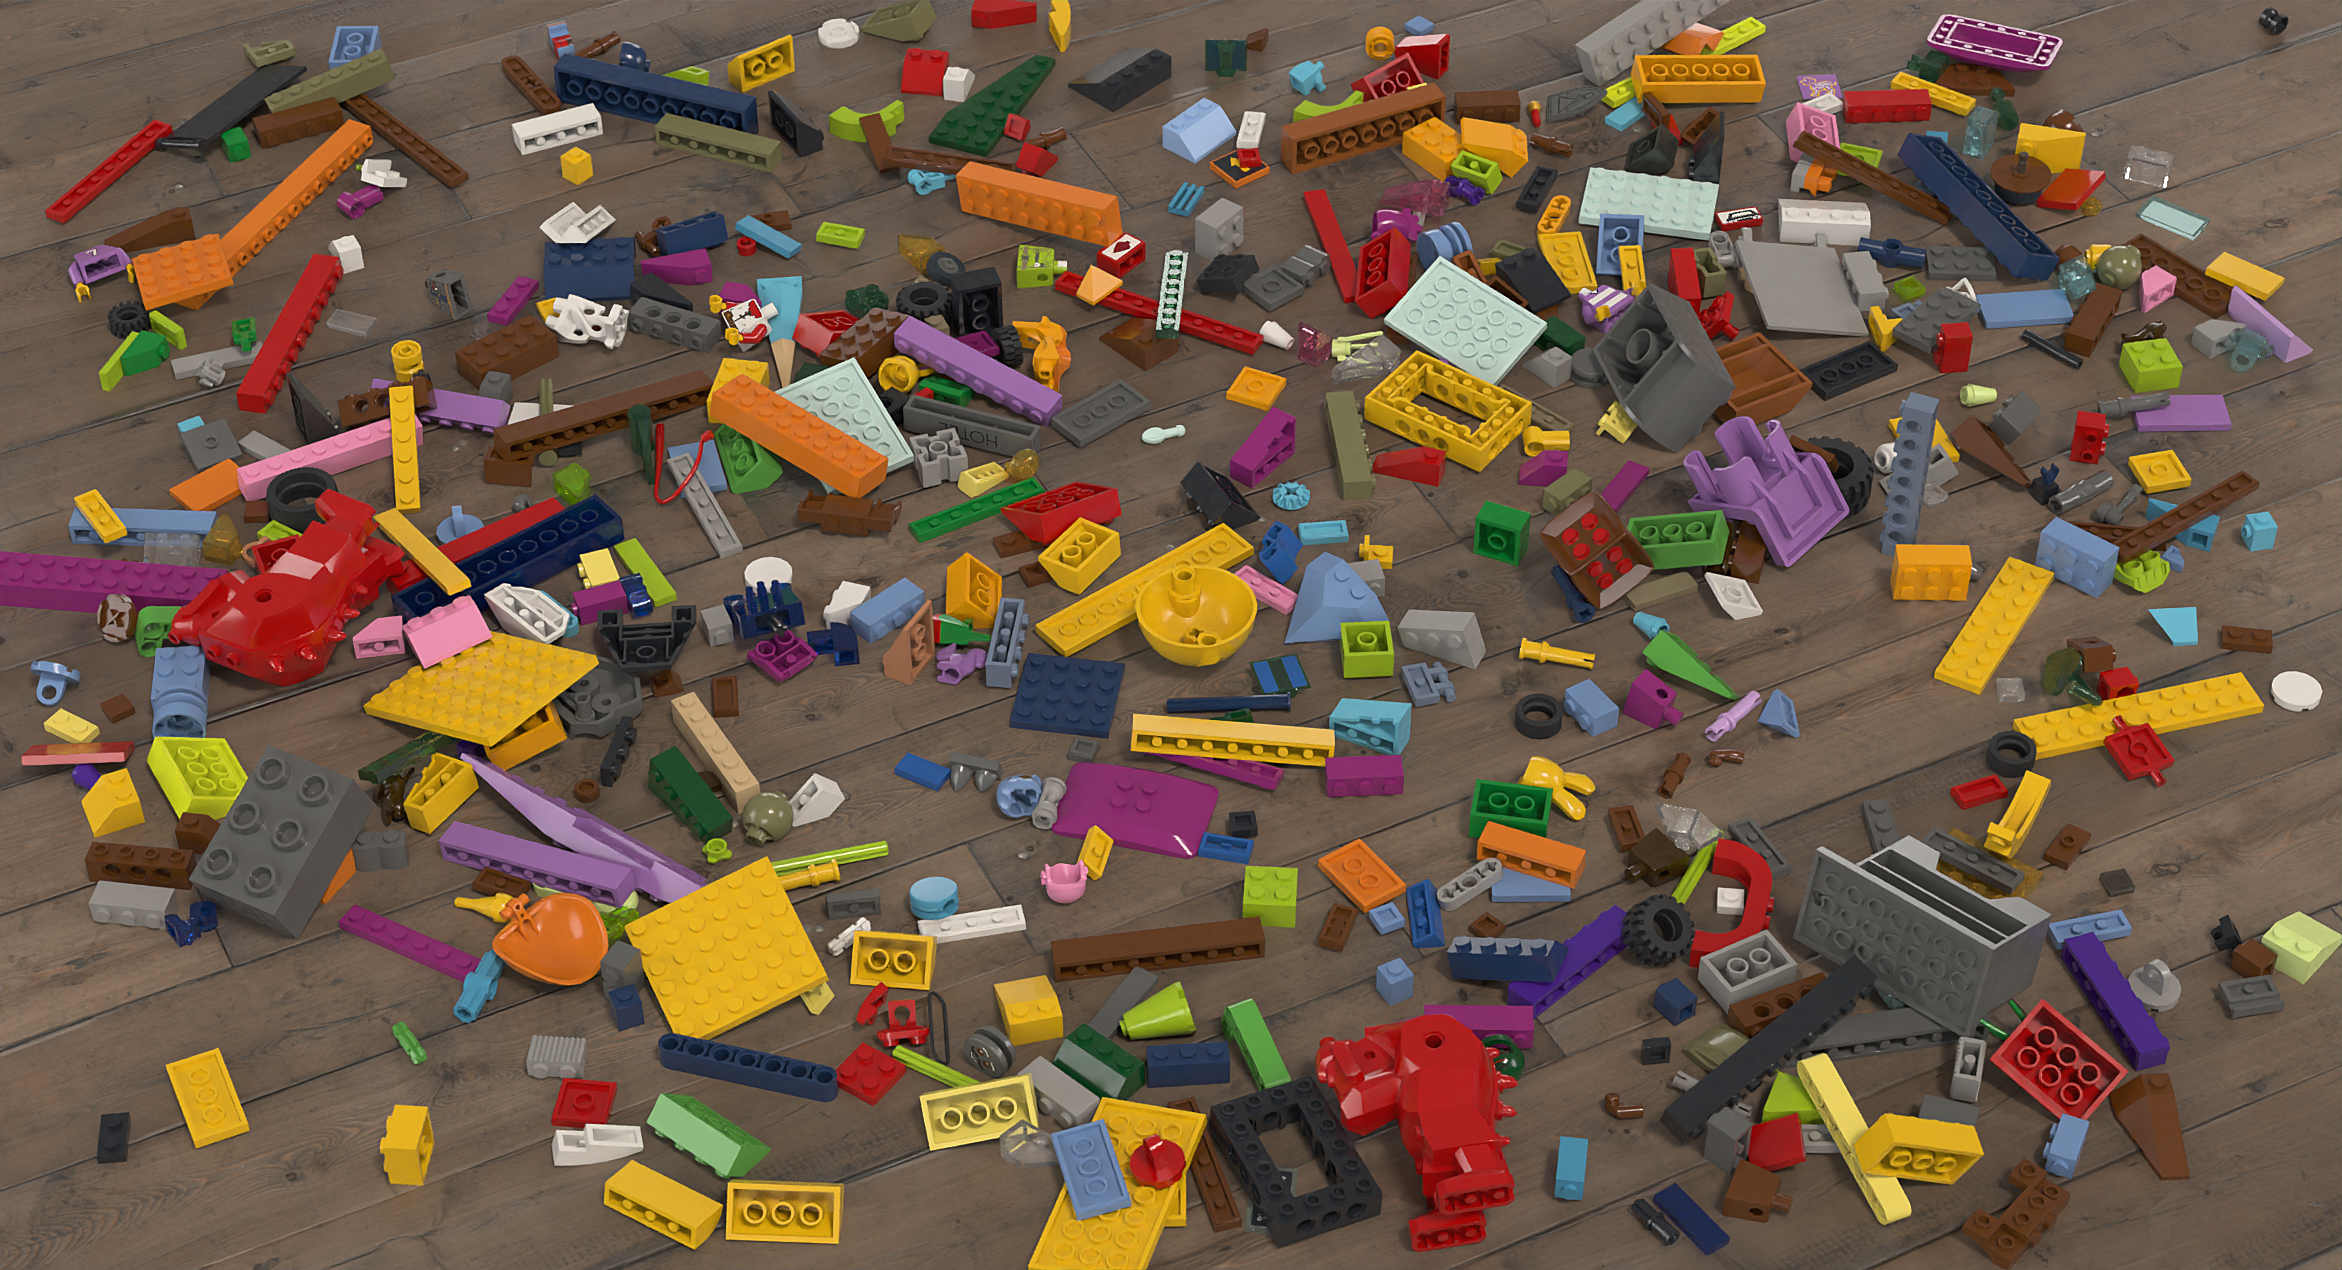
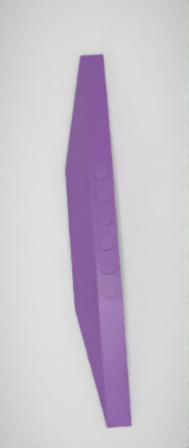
(591, 836)

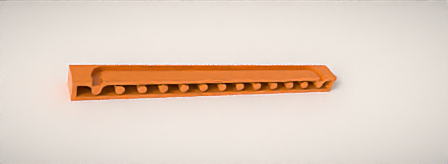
(290, 199)

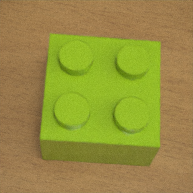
(2150, 365)
(1366, 649)
(1271, 895)

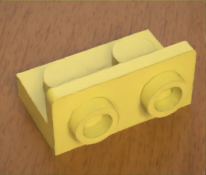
(1617, 423)

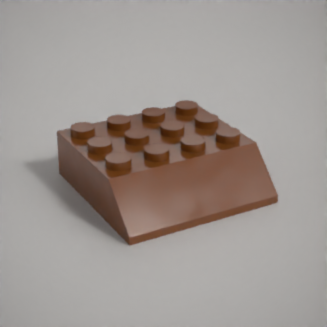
(1763, 380)

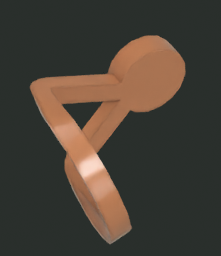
(246, 558)

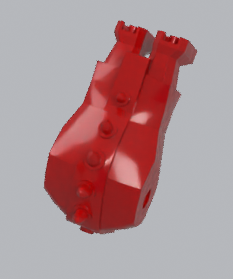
(293, 615)
(1447, 1111)

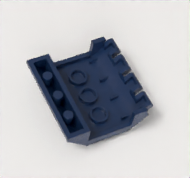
(591, 269)

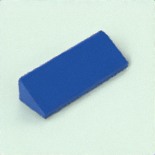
(1425, 915)

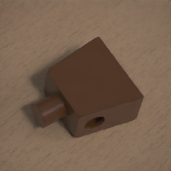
(1754, 1194)

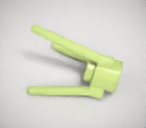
(1342, 347)

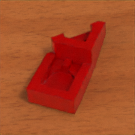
(875, 999)

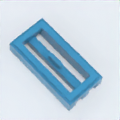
(1182, 198)

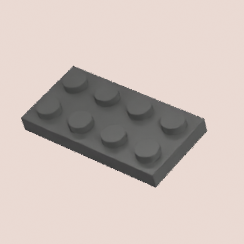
(1925, 321)
(1100, 413)

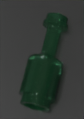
(2007, 114)

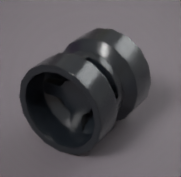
(2275, 22)

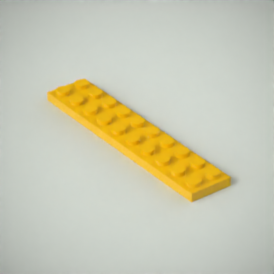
(1116, 603)
(2163, 709)

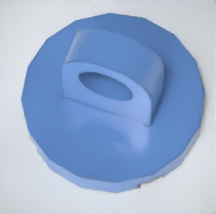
(457, 526)
(53, 676)

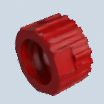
(746, 246)

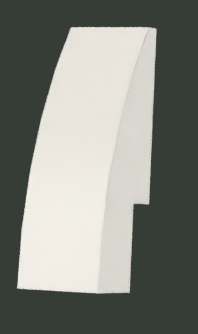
(595, 1144)

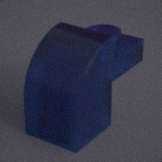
(839, 641)

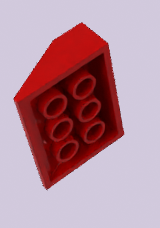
(1054, 511)
(2058, 1064)

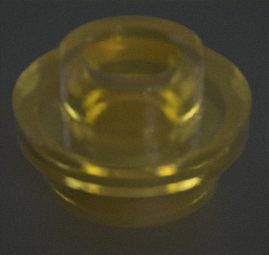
(2091, 207)

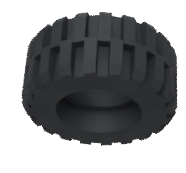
(1854, 472)

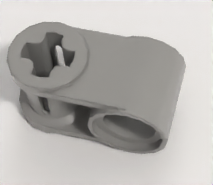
(1723, 249)

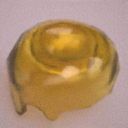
(1023, 465)

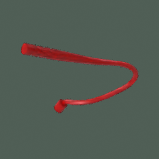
(659, 447)

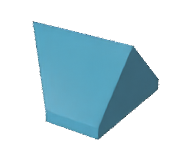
(2178, 624)

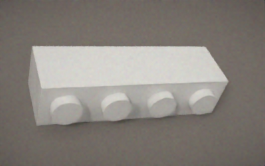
(557, 129)

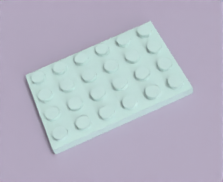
(1667, 203)
(1465, 322)
(851, 405)

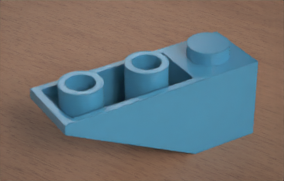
(2198, 536)

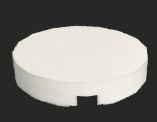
(838, 33)
(767, 570)
(2296, 691)

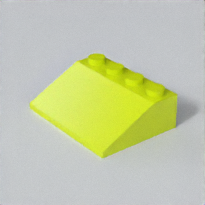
(197, 774)

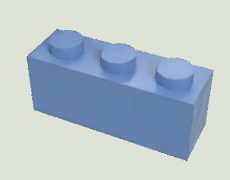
(887, 610)

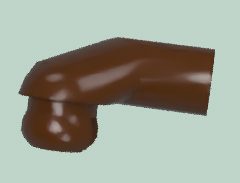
(1727, 754)
(1619, 1109)

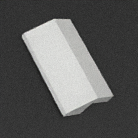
(576, 226)

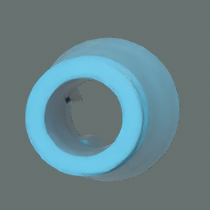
(1650, 624)

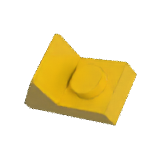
(1882, 328)

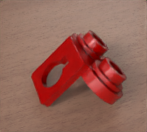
(896, 1032)

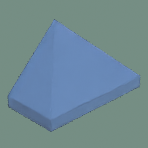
(1780, 714)

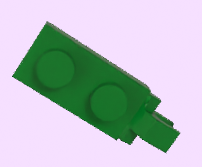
(244, 332)

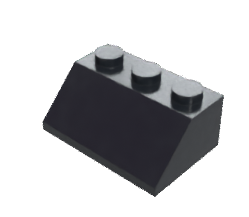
(794, 125)
(1218, 497)

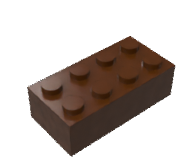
(867, 341)
(510, 351)

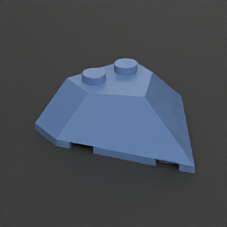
(1331, 596)

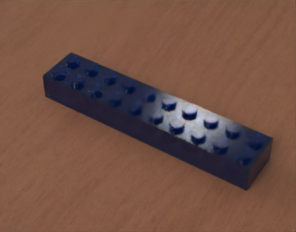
(522, 558)

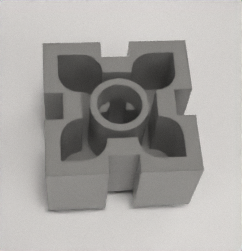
(938, 457)

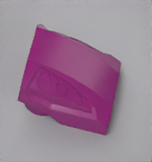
(782, 655)

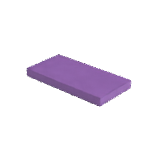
(2185, 414)

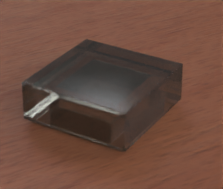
(2117, 882)

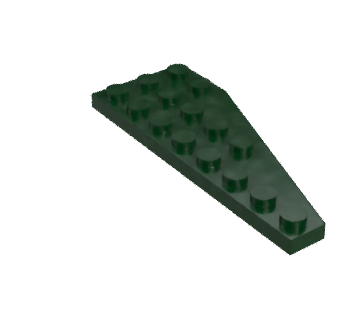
(981, 119)

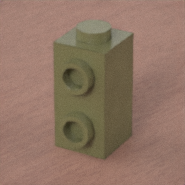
(1566, 491)

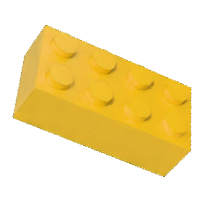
(1918, 1149)

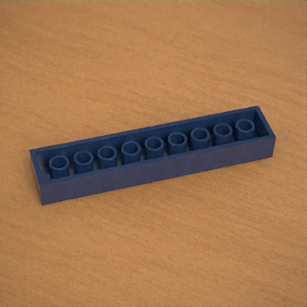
(650, 95)
(1978, 207)

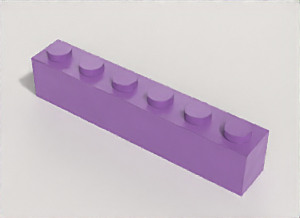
(461, 409)

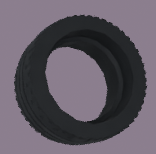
(292, 486)

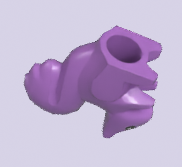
(957, 665)

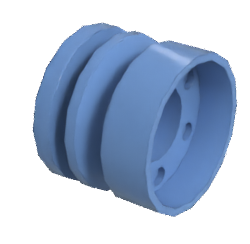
(1444, 242)
(180, 712)

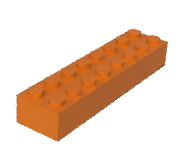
(1039, 204)
(799, 436)

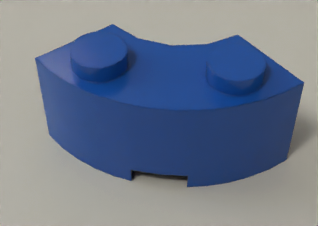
(1280, 551)

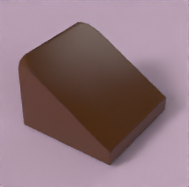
(1257, 40)
(666, 683)

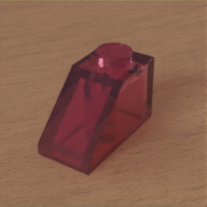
(1313, 345)

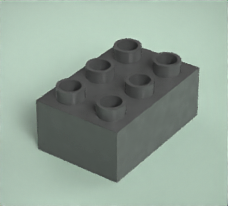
(282, 841)

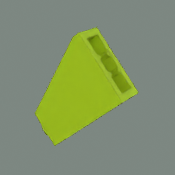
(1790, 1097)

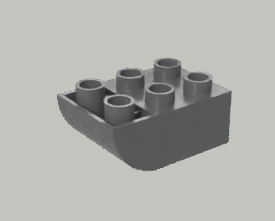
(1664, 367)

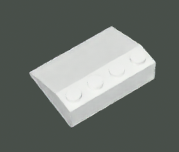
(1839, 221)

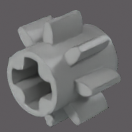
(210, 373)

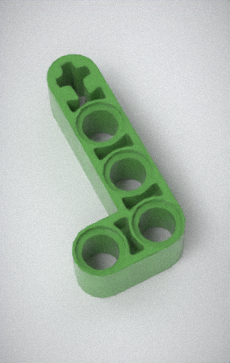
(153, 627)
(1246, 1025)

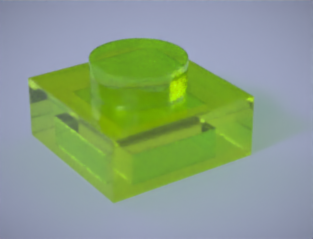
(1909, 288)

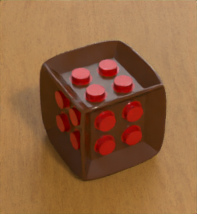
(1596, 550)

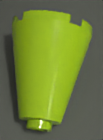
(1160, 1015)

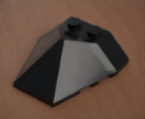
(646, 645)

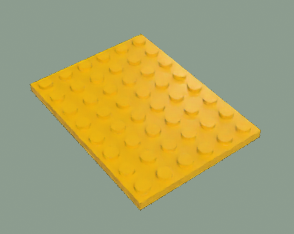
(482, 689)

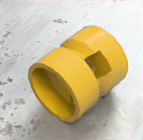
(406, 359)

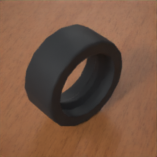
(1538, 729)
(2015, 741)

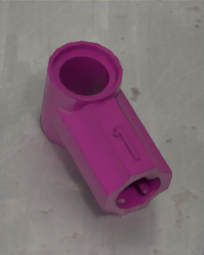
(356, 203)

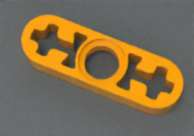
(1554, 211)

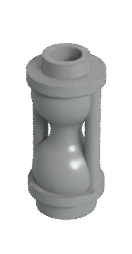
(1046, 810)

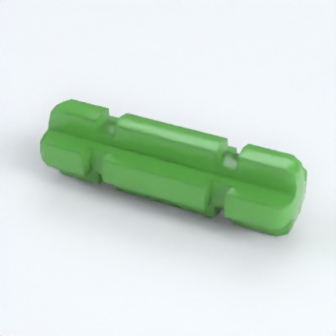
(409, 1043)

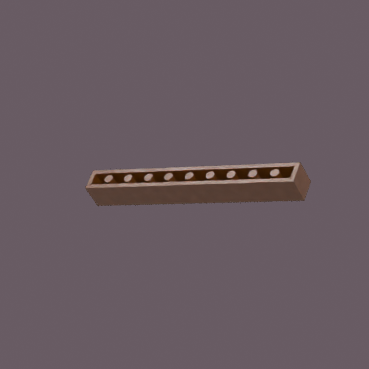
(600, 416)

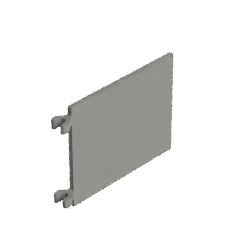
(1800, 287)

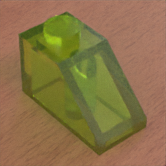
(572, 483)

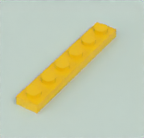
(405, 449)

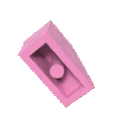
(2155, 287)
(381, 638)

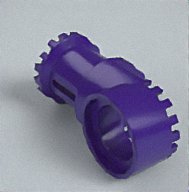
(1465, 189)

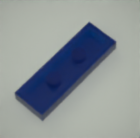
(1691, 1219)

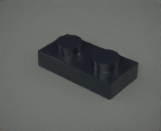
(113, 1138)

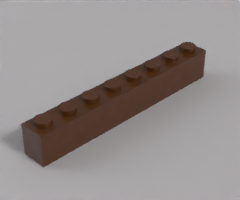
(1157, 949)

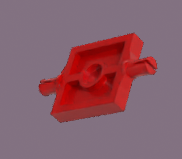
(2138, 751)

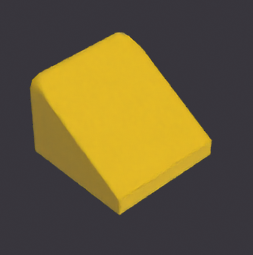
(1488, 265)

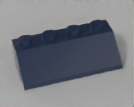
(1506, 959)

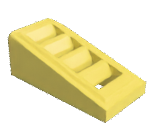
(979, 479)

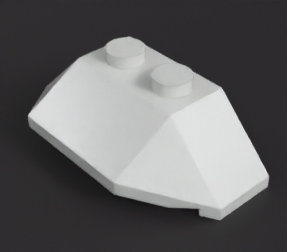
(527, 613)

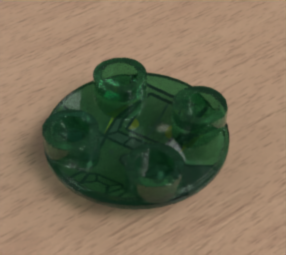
(864, 299)

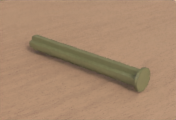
(546, 406)

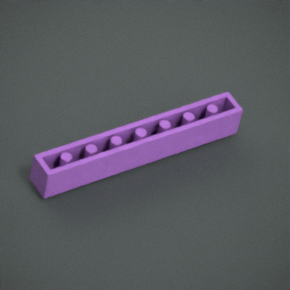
(977, 371)
(538, 863)

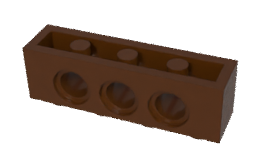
(351, 407)
(140, 865)
(1759, 1011)

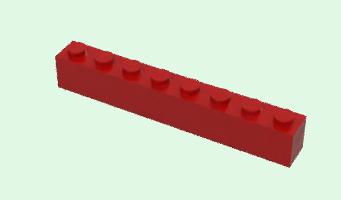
(477, 541)

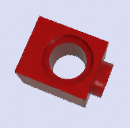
(2117, 683)

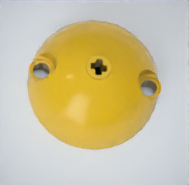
(1205, 626)

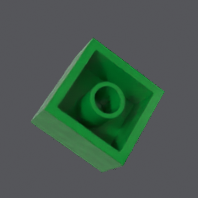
(1501, 533)

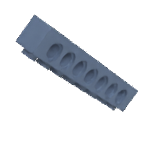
(1909, 470)

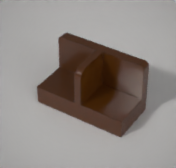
(510, 473)

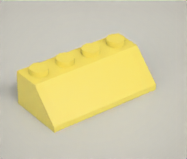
(978, 1110)

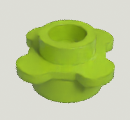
(716, 850)

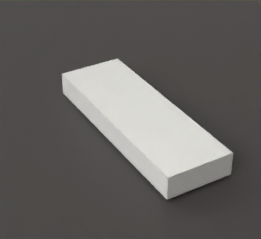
(1251, 130)

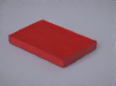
(2071, 189)

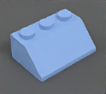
(1198, 131)

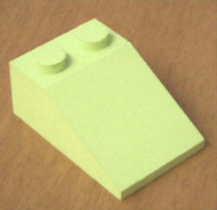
(2300, 945)

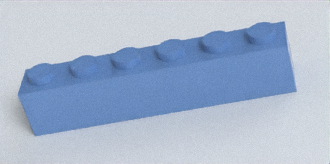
(144, 520)

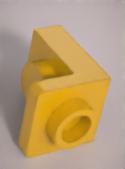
(1380, 552)

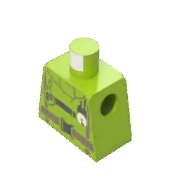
(1037, 266)

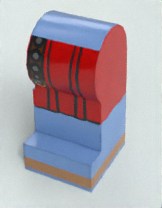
(560, 39)

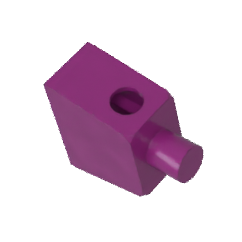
(1651, 702)

